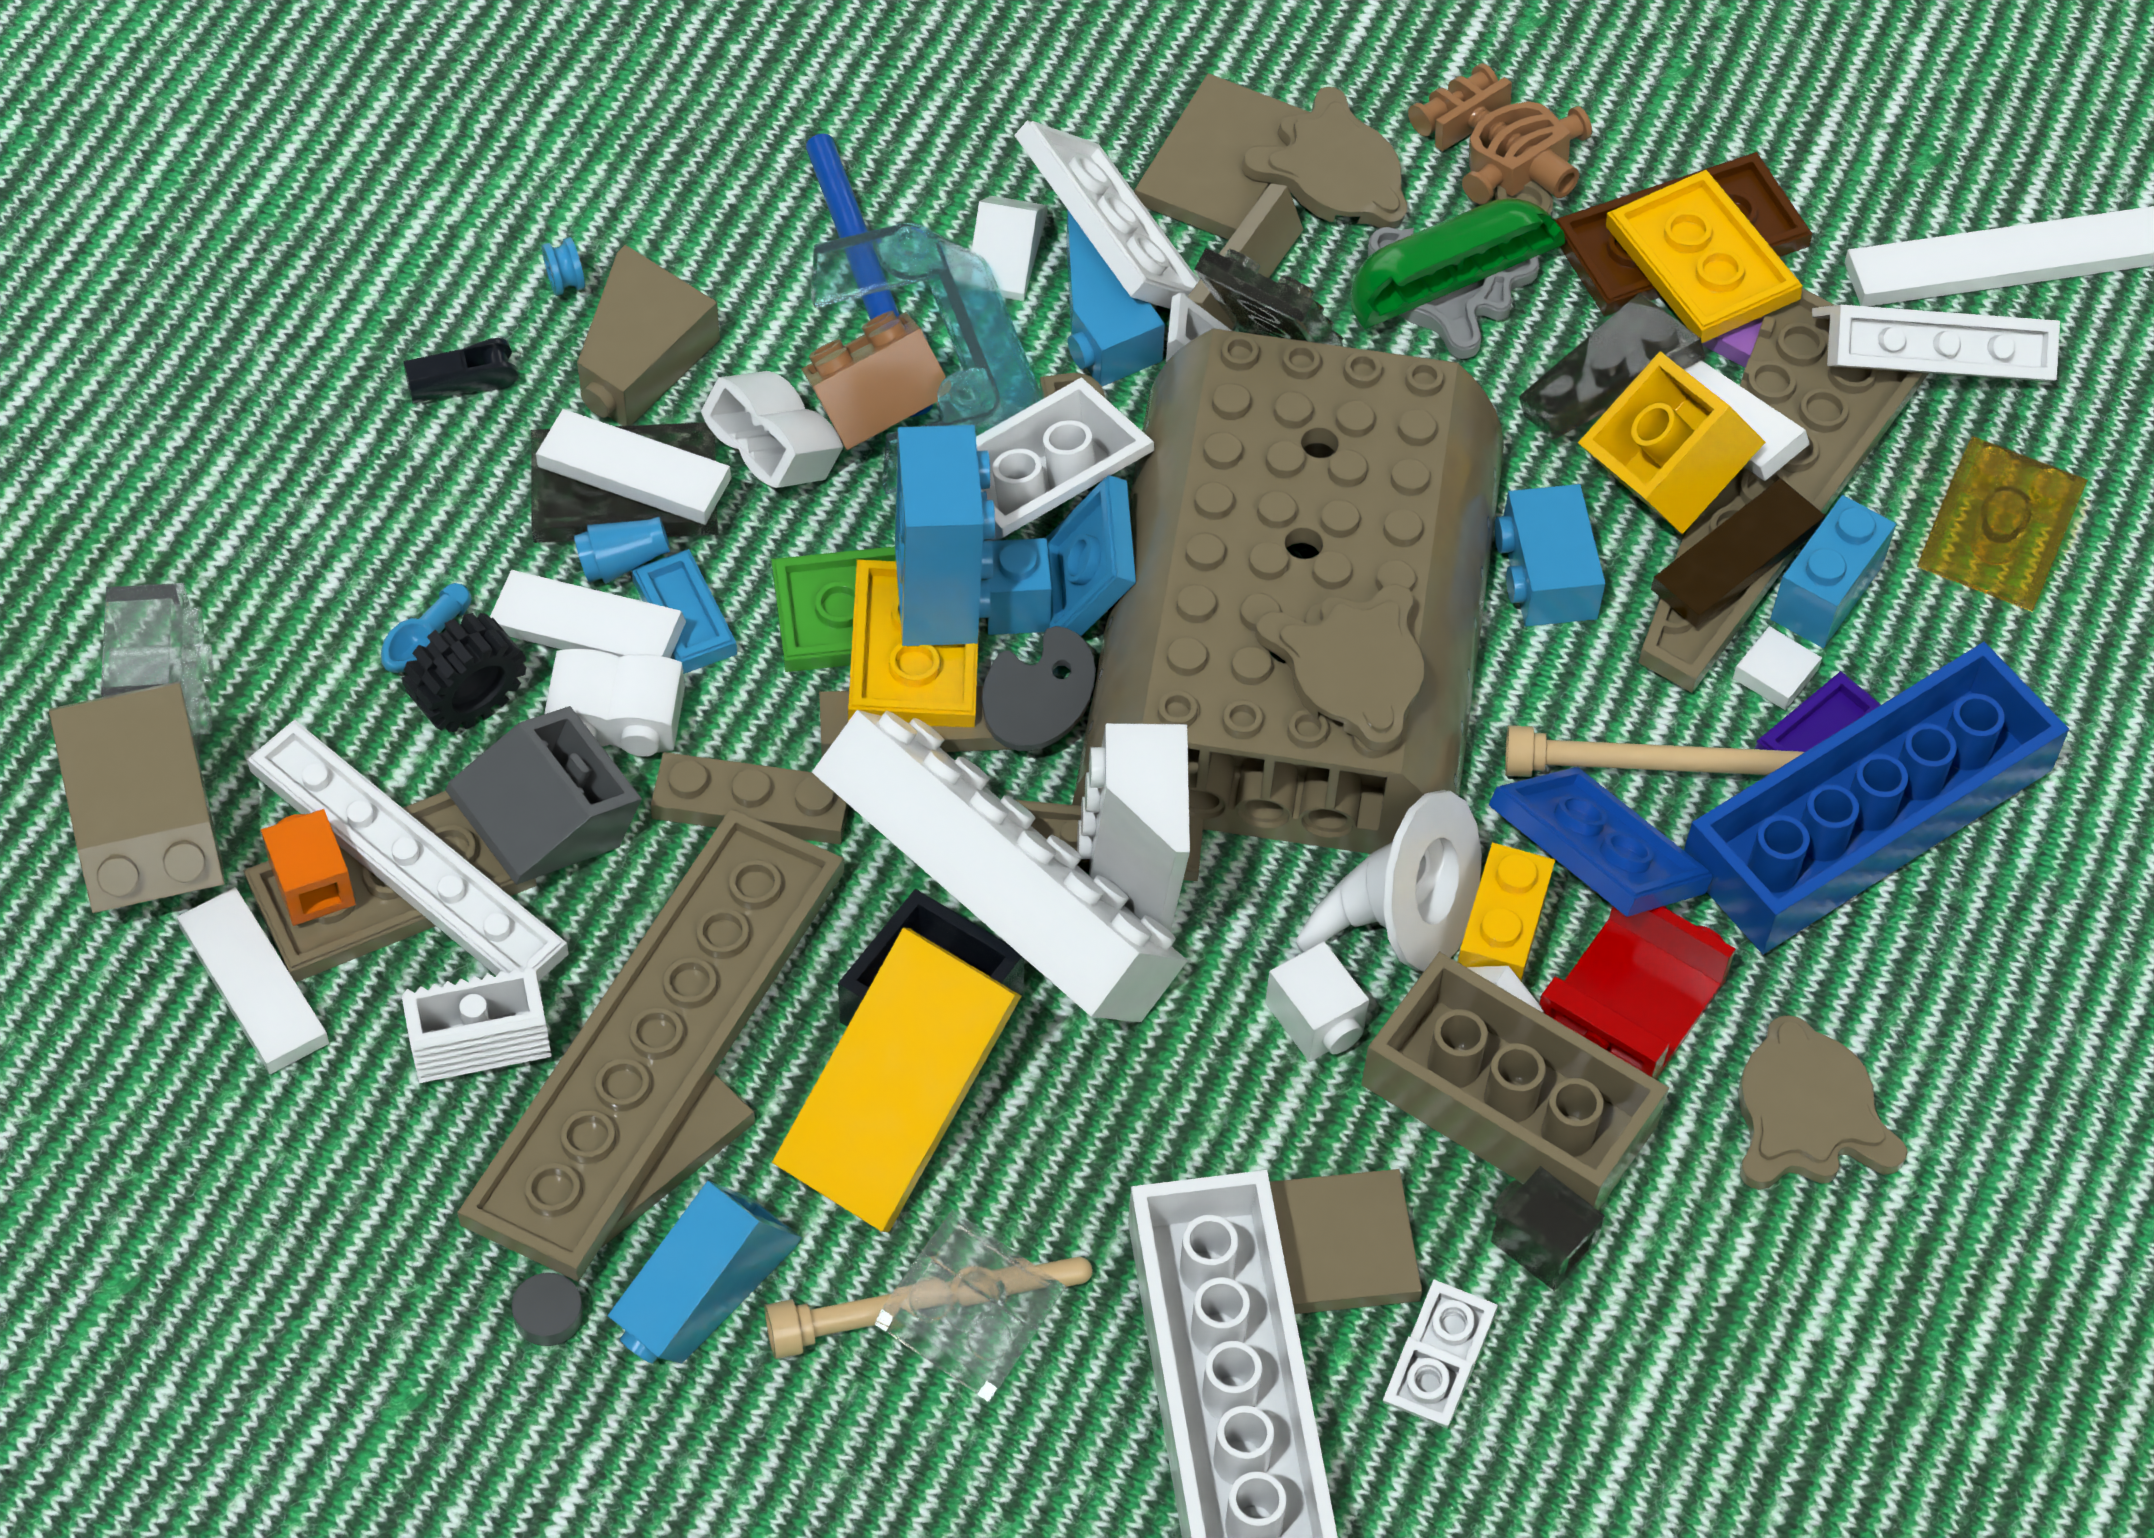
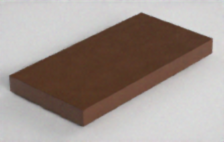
(1616, 279)

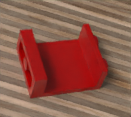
(1641, 986)

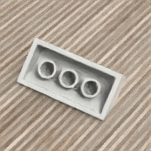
(1138, 815)

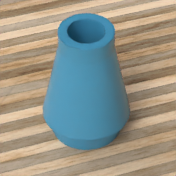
(619, 547)

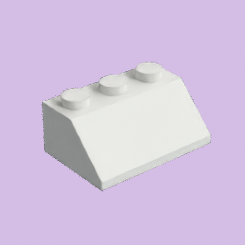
(1056, 453)

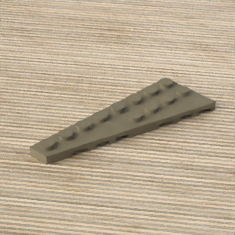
(1844, 420)

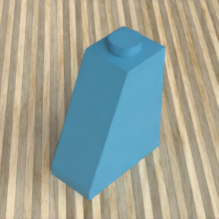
(701, 1273)

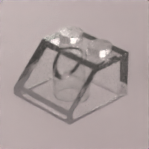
(969, 1305)

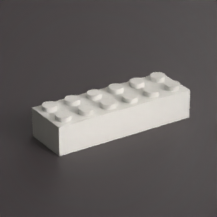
(1001, 865)
(1228, 1360)

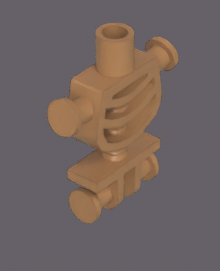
(1507, 140)

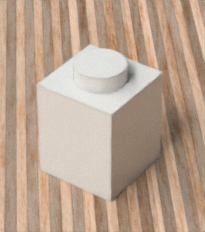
(1317, 1002)

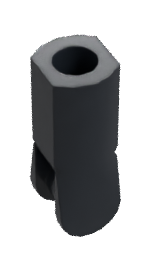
(461, 371)

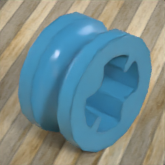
(563, 266)

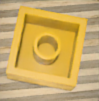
(1671, 442)

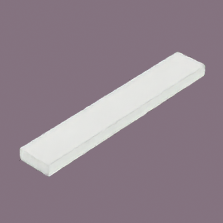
(2002, 257)
(406, 855)

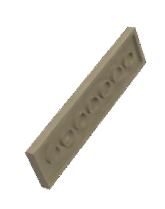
(651, 1045)

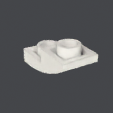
(1440, 1354)

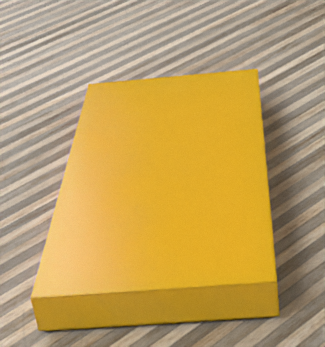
(896, 1079)

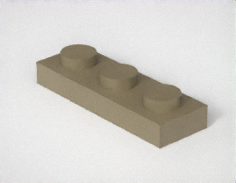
(706, 788)

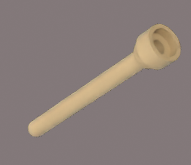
(1531, 752)
(797, 1326)

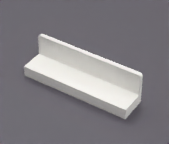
(1941, 342)

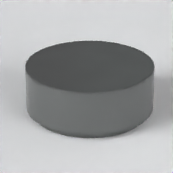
(547, 1309)

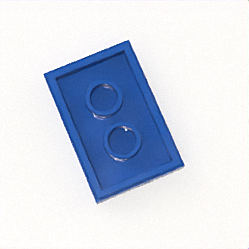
(1601, 841)

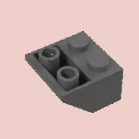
(545, 796)

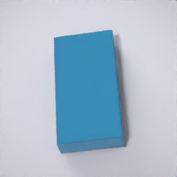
(680, 586)

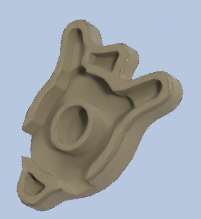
(1333, 164)
(1354, 663)
(1808, 1106)

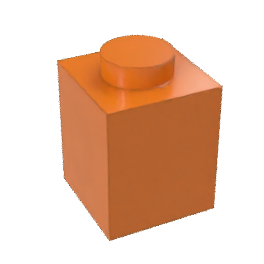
(308, 866)

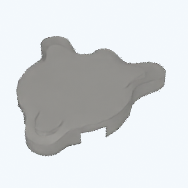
(1456, 313)

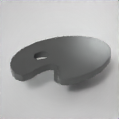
(1028, 704)

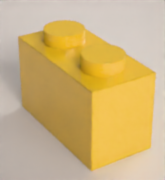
(1506, 909)

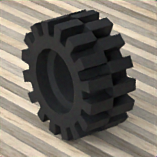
(464, 672)

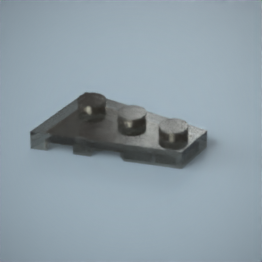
(1605, 365)

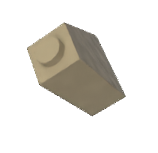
(642, 337)

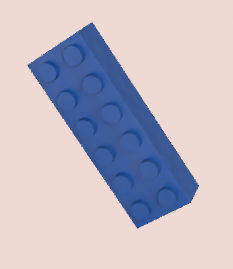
(1874, 796)

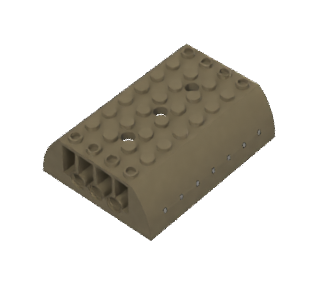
(1392, 482)

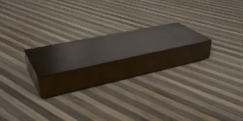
(1737, 552)

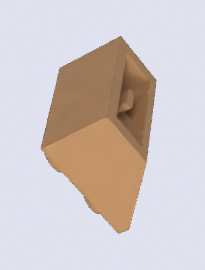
(875, 377)

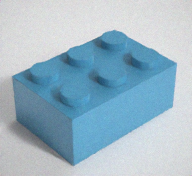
(942, 534)

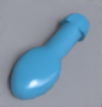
(408, 634)

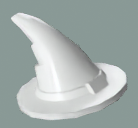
(1413, 886)

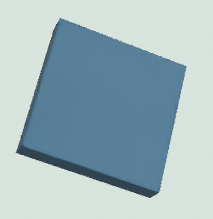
(1091, 557)

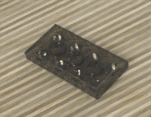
(1261, 304)

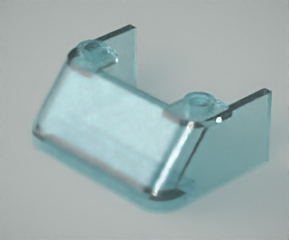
(995, 369)

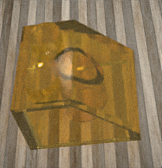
(2002, 523)

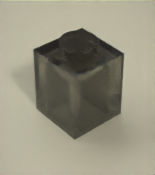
(1545, 1227)

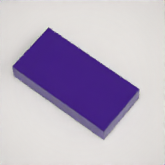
(1819, 716)

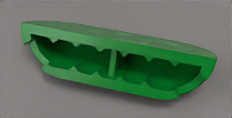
(1451, 257)

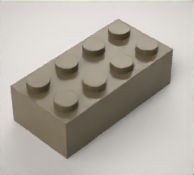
(1512, 1082)

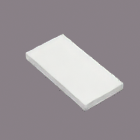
(1109, 214)

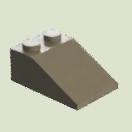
(136, 797)

